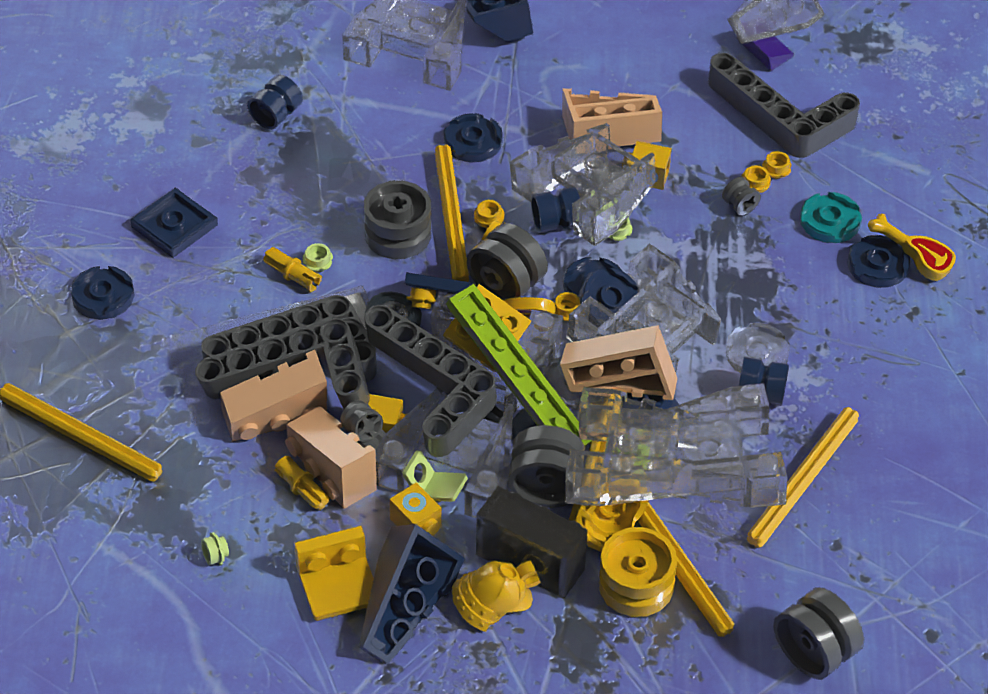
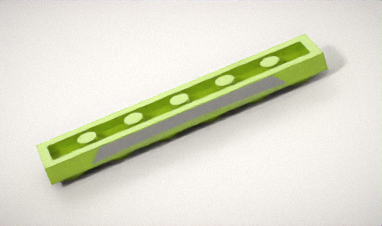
(511, 361)

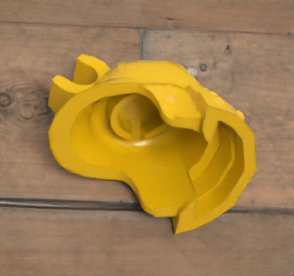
(607, 520)
(493, 591)

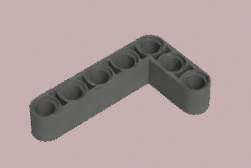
(777, 117)
(293, 319)
(412, 348)
(263, 357)

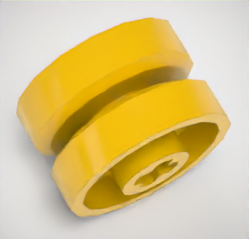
(637, 571)

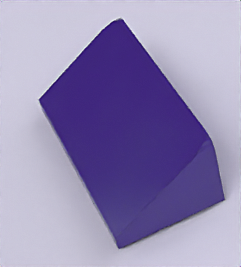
(769, 51)

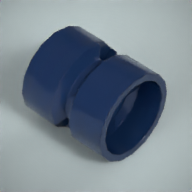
(273, 104)
(553, 210)
(772, 376)

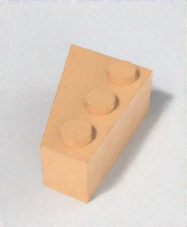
(629, 116)
(623, 362)
(276, 400)
(333, 456)

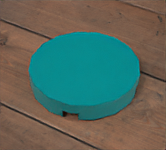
(831, 217)

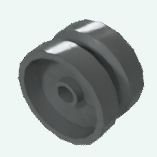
(397, 219)
(507, 262)
(540, 464)
(818, 633)

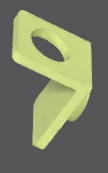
(438, 485)

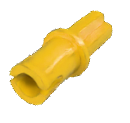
(292, 269)
(301, 482)

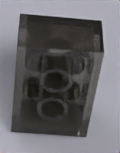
(522, 531)

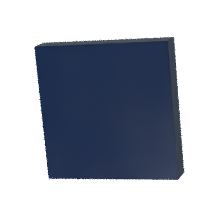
(174, 222)
(436, 283)

